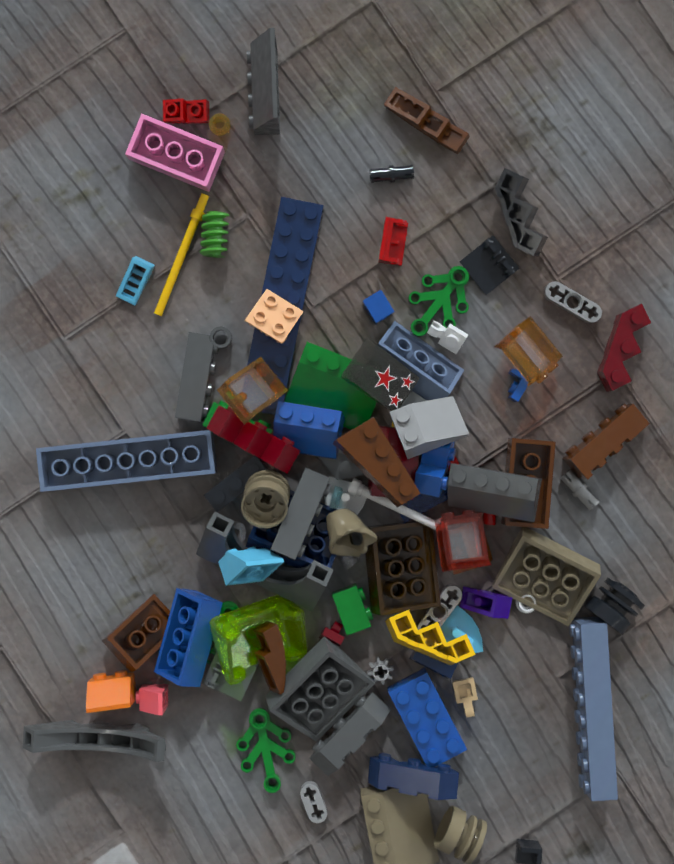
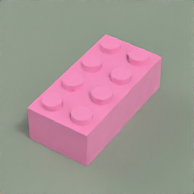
(175, 152)

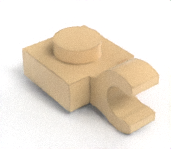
(465, 693)

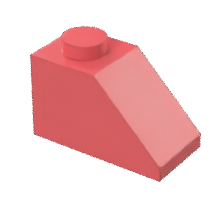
(152, 698)

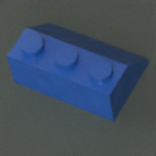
(310, 428)

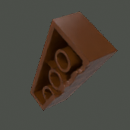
(605, 440)
(377, 460)

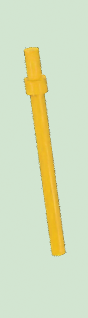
(196, 216)

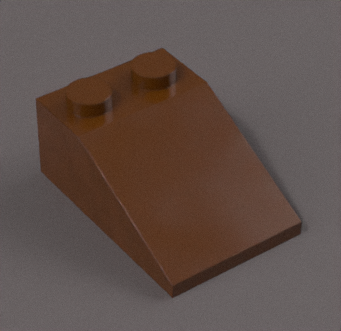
(139, 634)

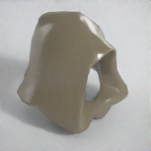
(340, 528)

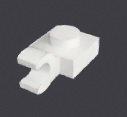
(450, 337)

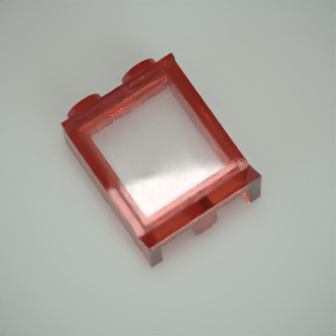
(461, 541)

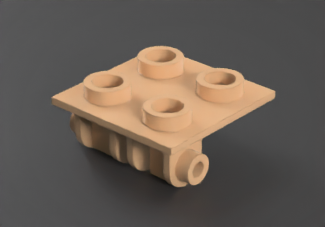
(274, 316)

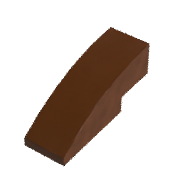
(271, 656)

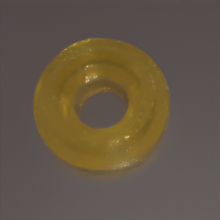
(219, 118)

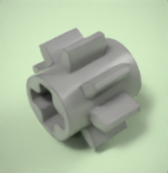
(385, 667)

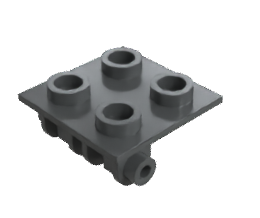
(215, 680)

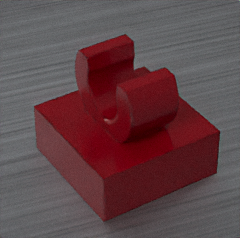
(333, 633)

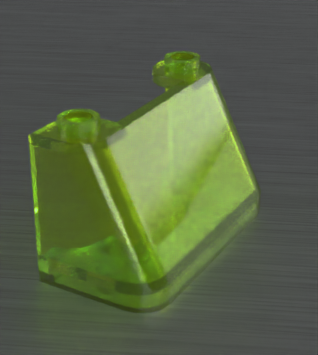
(237, 641)

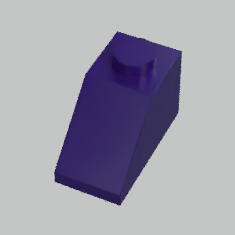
(486, 602)

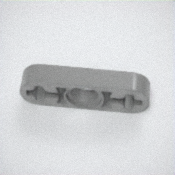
(583, 315)
(453, 602)

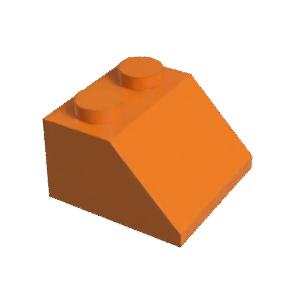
(110, 691)

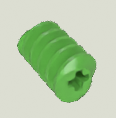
(213, 234)

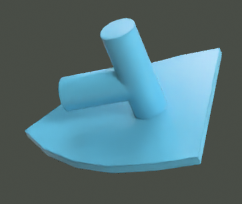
(462, 623)

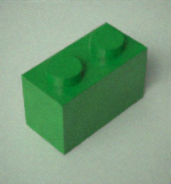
(351, 608)

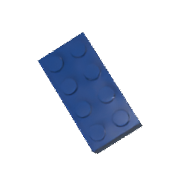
(187, 638)
(426, 718)

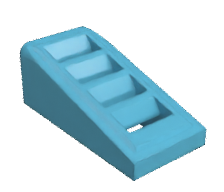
(142, 283)

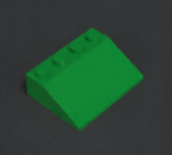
(320, 385)

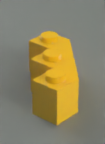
(428, 640)

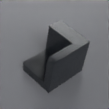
(528, 852)

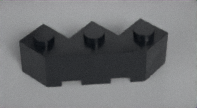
(519, 213)

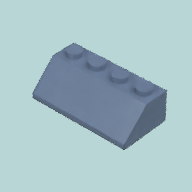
(436, 372)

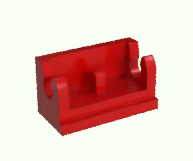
(393, 241)

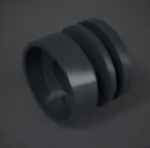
(615, 605)

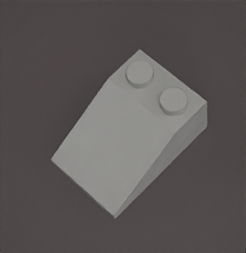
(428, 425)

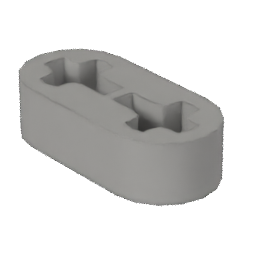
(318, 800)

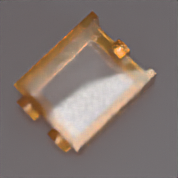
(530, 351)
(252, 390)

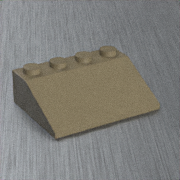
(549, 573)
(398, 827)

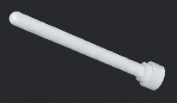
(358, 489)

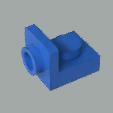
(517, 388)

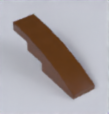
(426, 120)

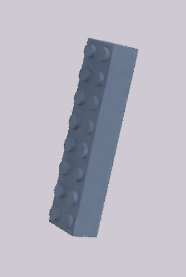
(126, 460)
(594, 708)

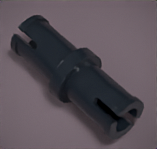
(391, 173)

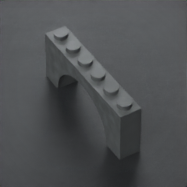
(298, 585)

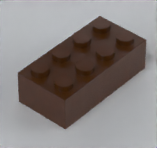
(535, 460)

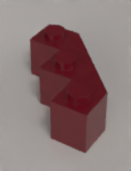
(621, 347)
(254, 439)

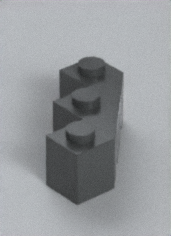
(349, 733)

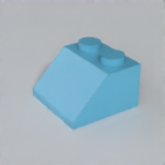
(248, 565)

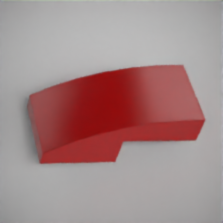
(185, 111)

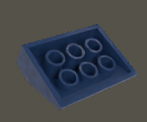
(316, 545)

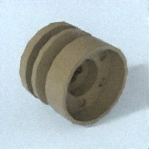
(265, 499)
(460, 834)

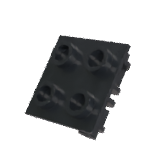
(489, 265)

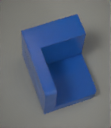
(378, 307)

